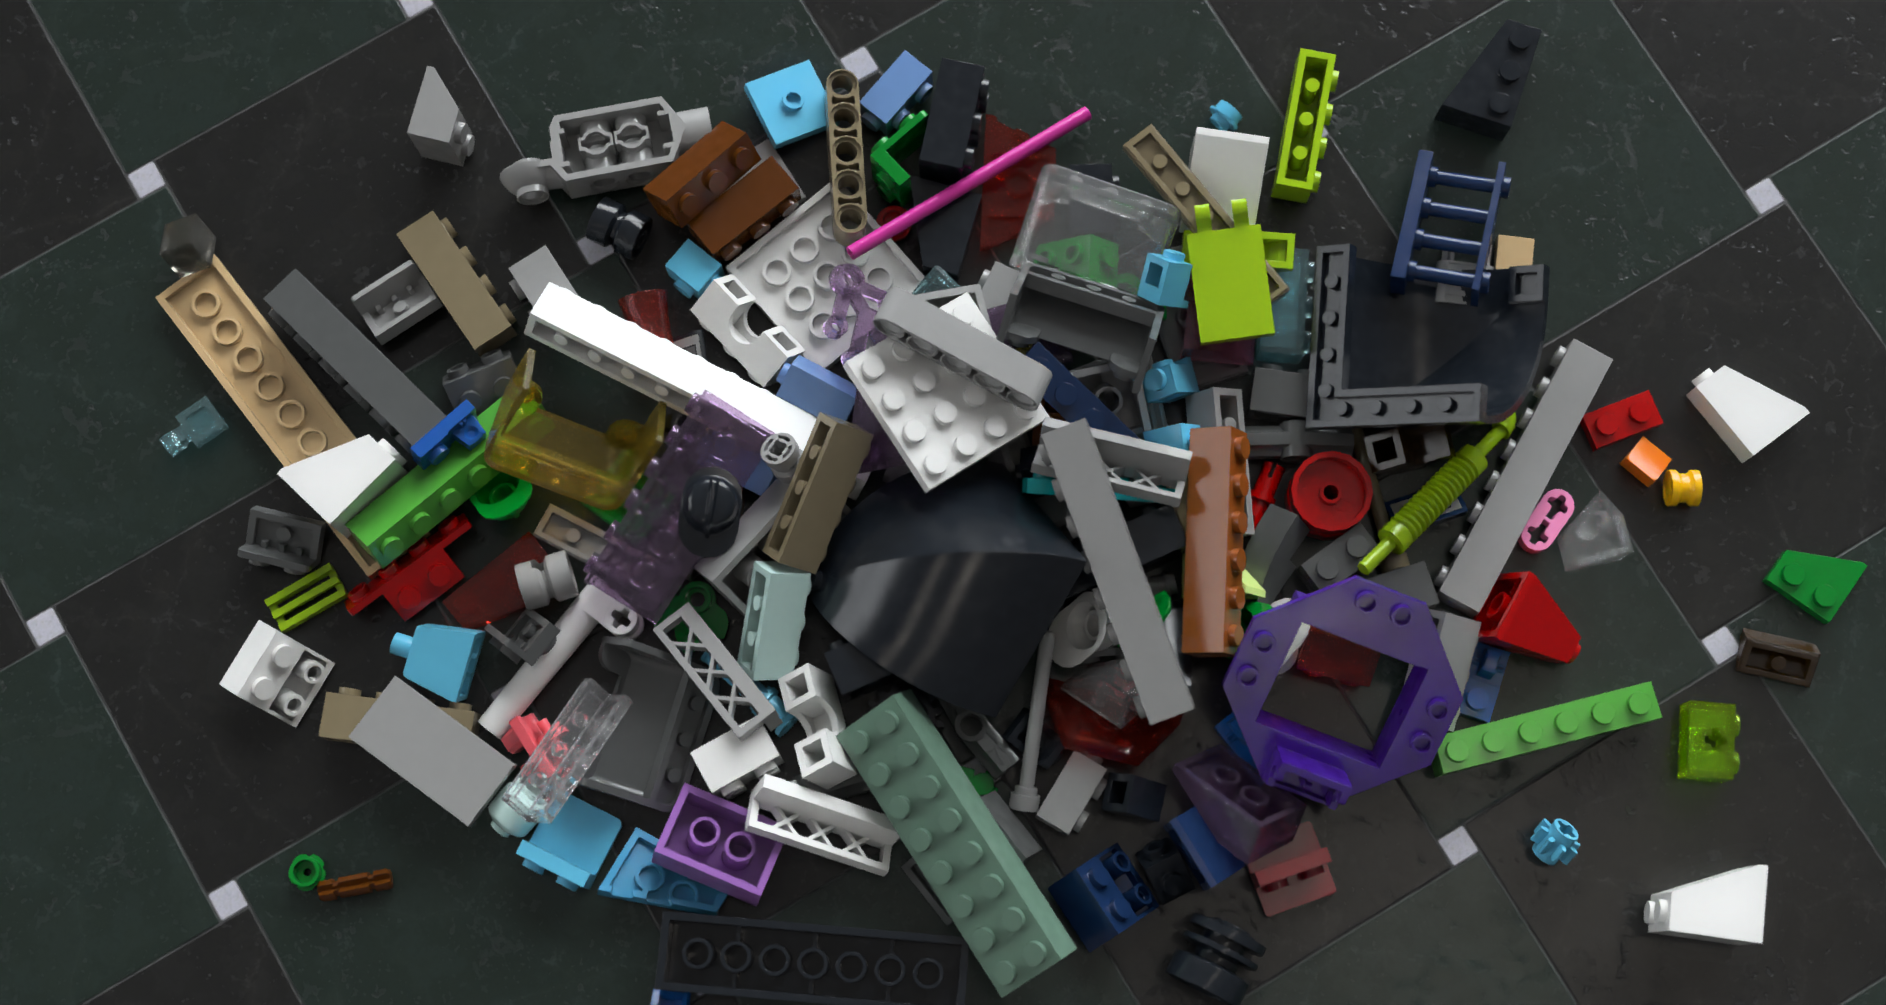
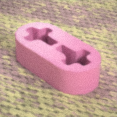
(1553, 525)

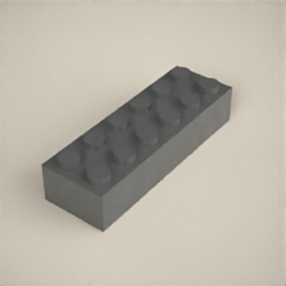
(352, 360)

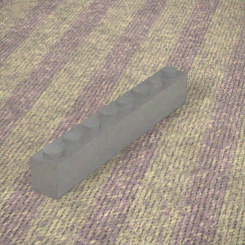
(1522, 478)
(1117, 571)

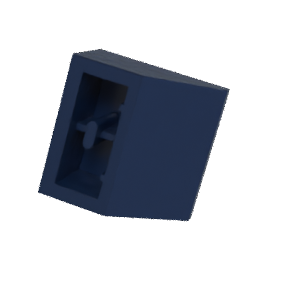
(1103, 897)

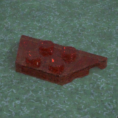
(1008, 193)
(1094, 735)

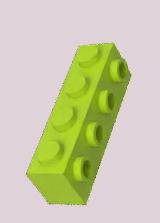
(1303, 126)

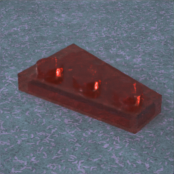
(494, 589)

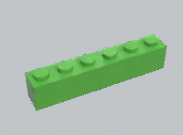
(423, 498)
(1546, 728)

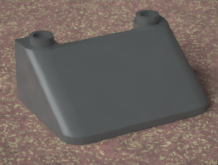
(652, 744)

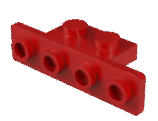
(417, 576)

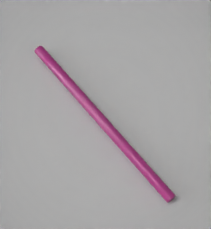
(968, 183)

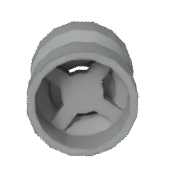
(781, 455)

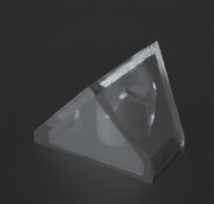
(1595, 536)

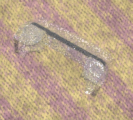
(1093, 228)

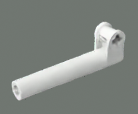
(575, 624)

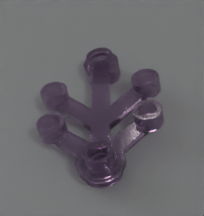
(853, 294)

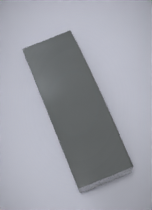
(1271, 549)

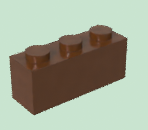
(702, 174)
(745, 210)

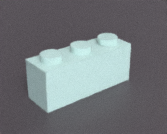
(773, 620)

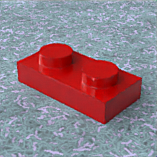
(1621, 420)

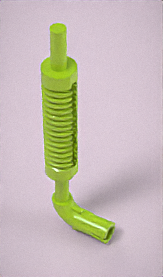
(1435, 496)

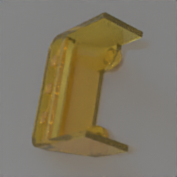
(565, 454)

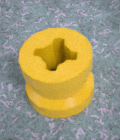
(1682, 488)

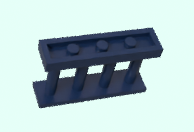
(1421, 207)

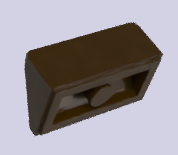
(1777, 657)

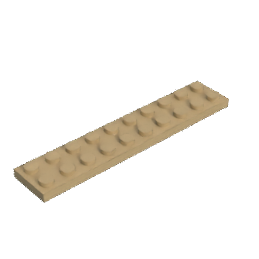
(259, 374)

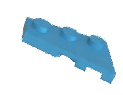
(641, 881)

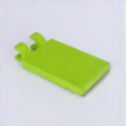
(1230, 278)

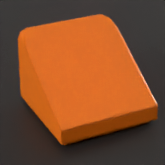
(1645, 461)

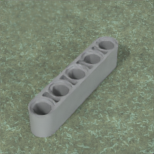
(962, 348)

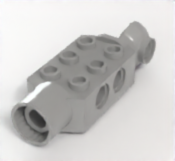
(607, 149)

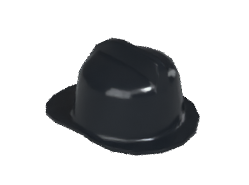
(710, 512)

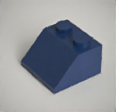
(1200, 849)

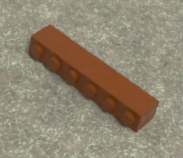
(1215, 542)

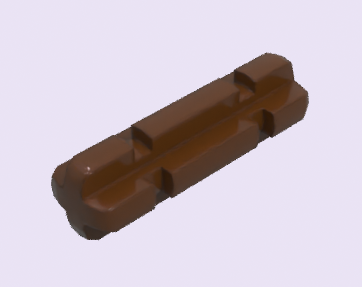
(355, 885)

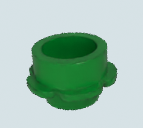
(300, 864)

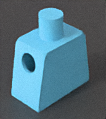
(440, 658)

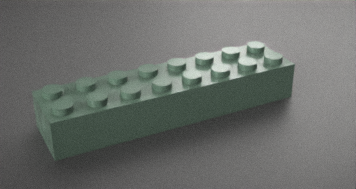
(956, 842)

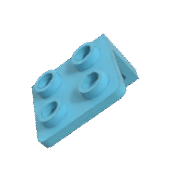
(572, 844)

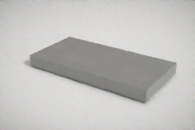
(432, 751)

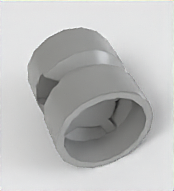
(546, 580)

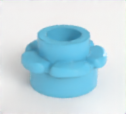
(1224, 116)

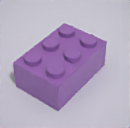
(710, 845)

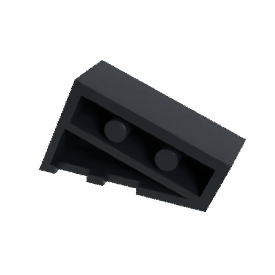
(1493, 85)

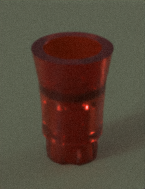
(648, 311)

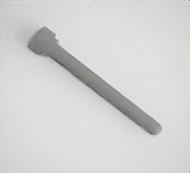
(1025, 794)

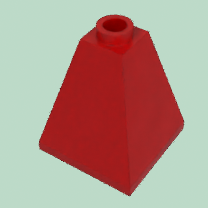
(1527, 620)

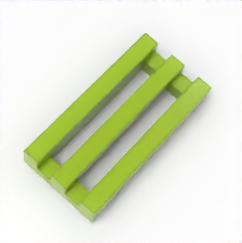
(300, 585)

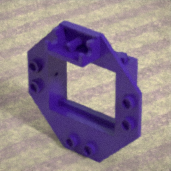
(1316, 762)

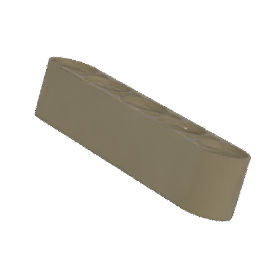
(845, 142)

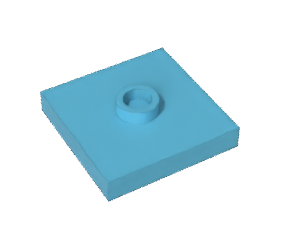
(789, 104)

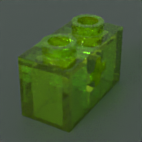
(1695, 757)

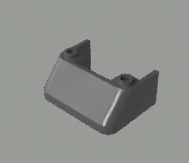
(1083, 318)

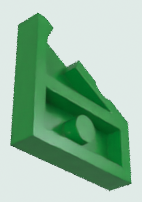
(1814, 581)

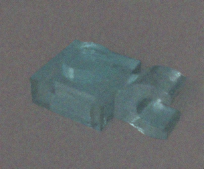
(198, 424)

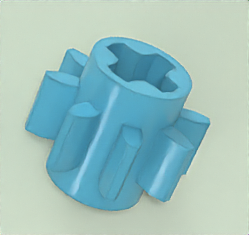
(1555, 841)

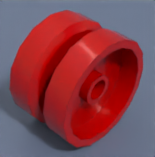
(1336, 476)

